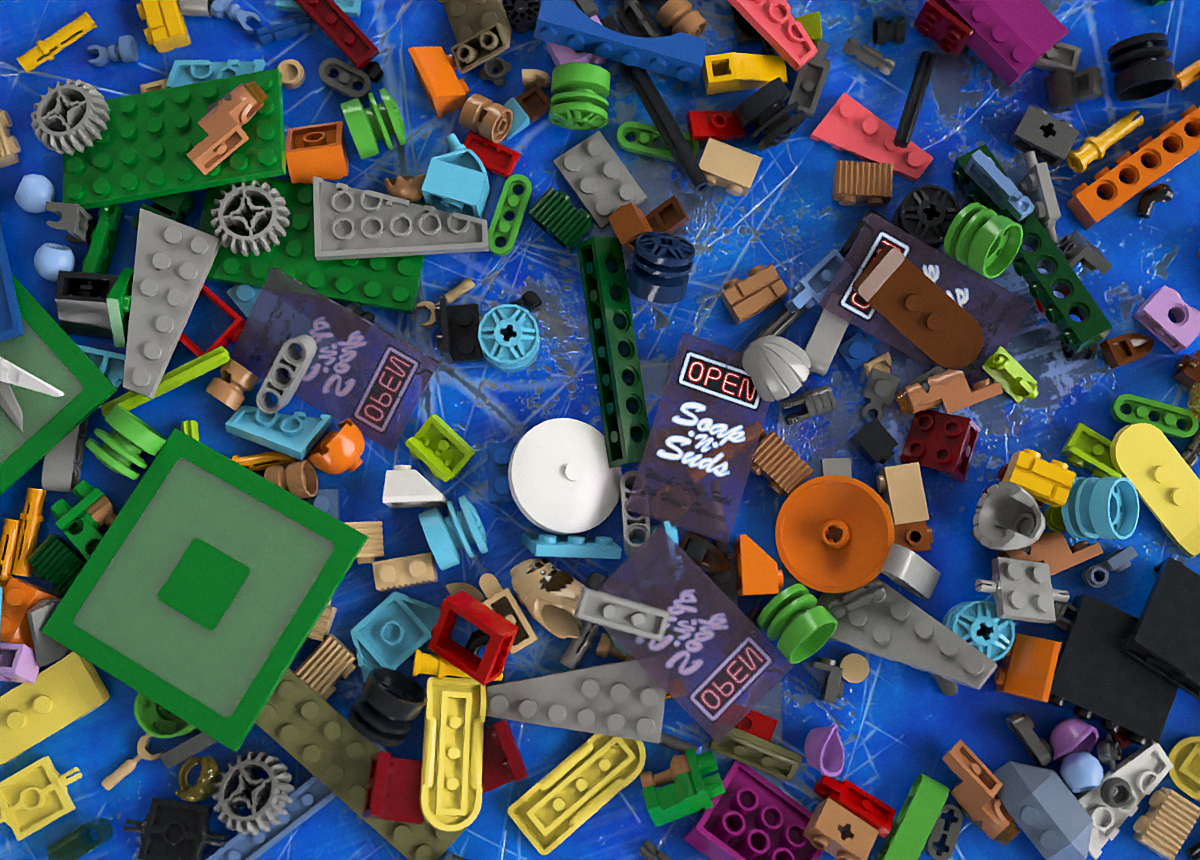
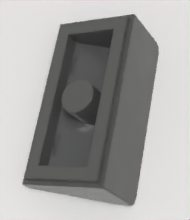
(46, 649)

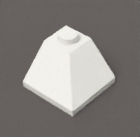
(410, 489)

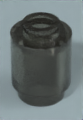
(1060, 91)

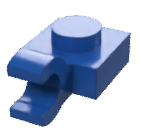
(858, 350)

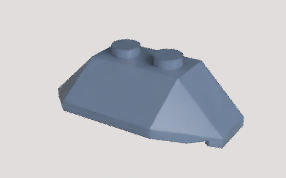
(1045, 810)

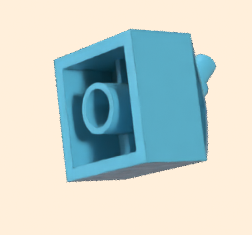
(457, 181)

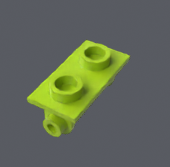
(1010, 375)

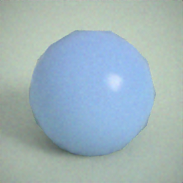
(34, 193)
(53, 258)
(1081, 772)

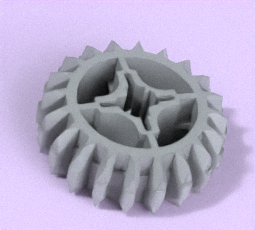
(70, 117)
(272, 216)
(241, 784)

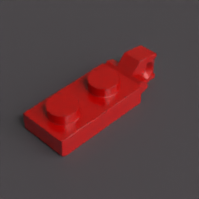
(857, 802)

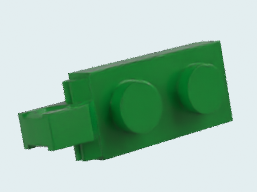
(103, 240)

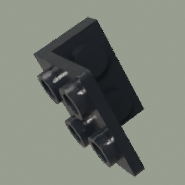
(459, 332)

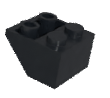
(83, 303)

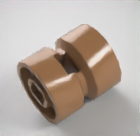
(678, 17)
(487, 118)
(232, 384)
(297, 478)

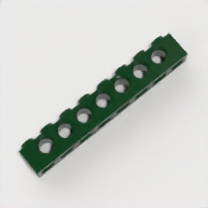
(1045, 255)
(614, 350)

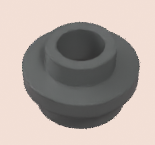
(1123, 795)

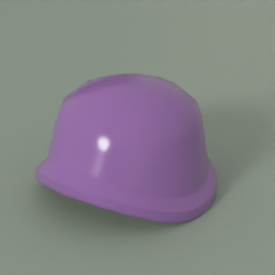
(1072, 736)
(825, 750)

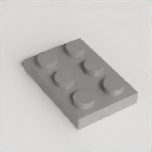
(598, 178)

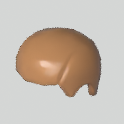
(406, 187)

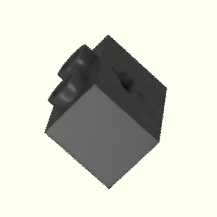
(1051, 148)

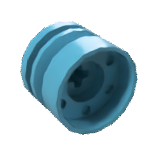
(518, 351)
(1101, 508)
(453, 532)
(969, 616)

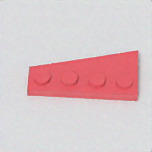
(778, 28)
(864, 134)

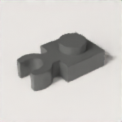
(879, 389)

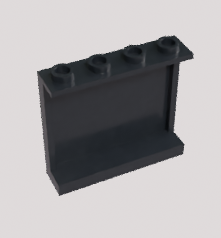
(1169, 627)
(1106, 682)

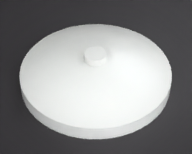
(563, 477)

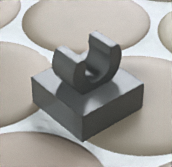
(1087, 84)

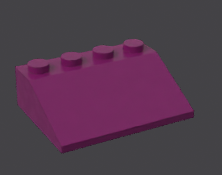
(1008, 33)
(751, 822)

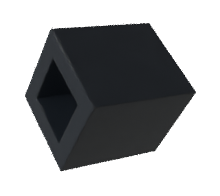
(874, 443)

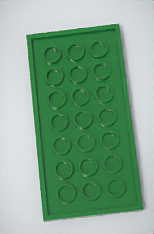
(154, 131)
(371, 282)

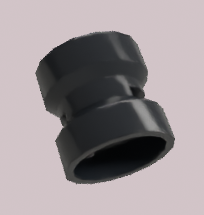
(891, 30)

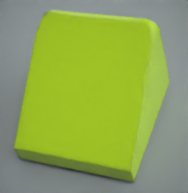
(812, 25)

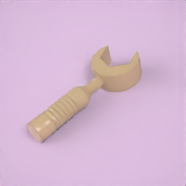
(451, 296)
(129, 765)

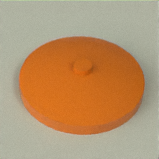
(834, 533)

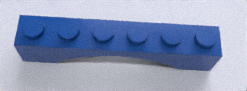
(671, 55)

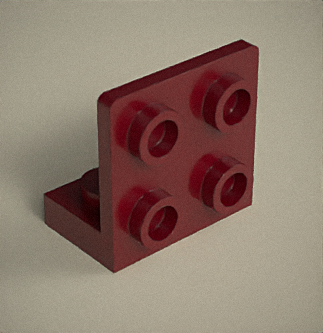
(943, 28)
(941, 442)
(501, 757)
(393, 789)

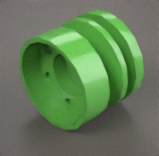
(579, 96)
(373, 123)
(983, 240)
(125, 442)
(796, 623)
(158, 720)

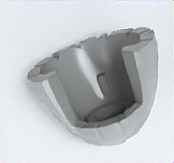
(776, 366)
(1007, 518)

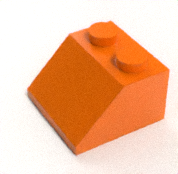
(438, 79)
(316, 152)
(755, 569)
(16, 602)
(1028, 668)

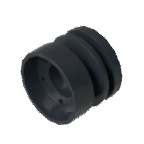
(1141, 67)
(770, 115)
(928, 199)
(387, 707)

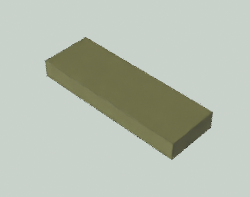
(758, 753)

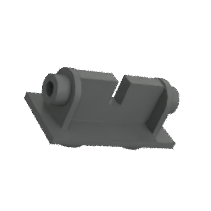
(638, 20)

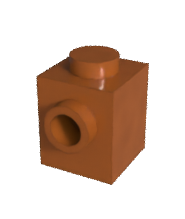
(628, 224)
(914, 536)

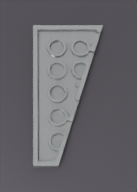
(375, 225)
(166, 283)
(908, 635)
(597, 699)

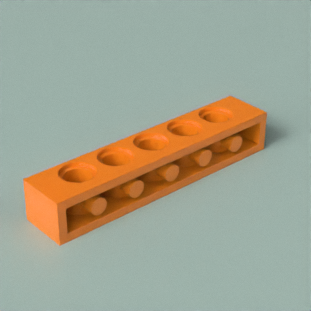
(1091, 208)

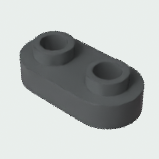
(346, 80)
(1036, 748)

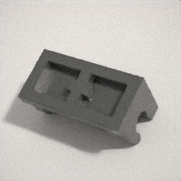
(73, 220)

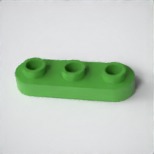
(645, 136)
(513, 204)
(1165, 415)

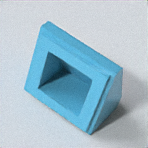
(520, 118)

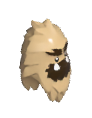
(548, 595)

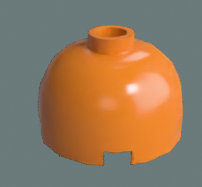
(339, 450)

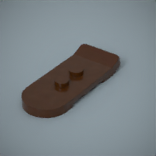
(919, 309)

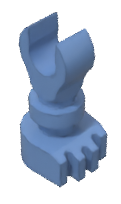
(222, 7)
(126, 49)

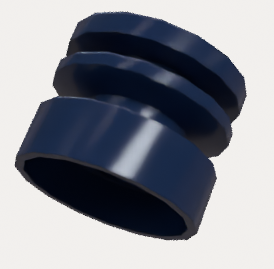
(660, 267)

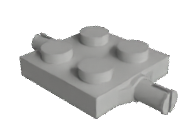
(1039, 189)
(1022, 590)

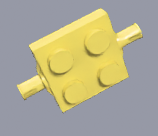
(35, 797)

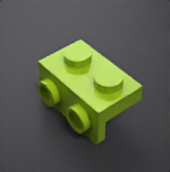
(440, 449)
(1089, 450)

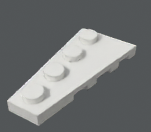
(1142, 772)

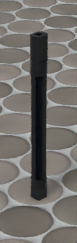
(662, 118)

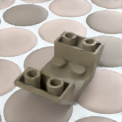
(479, 30)

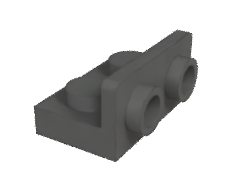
(1078, 248)

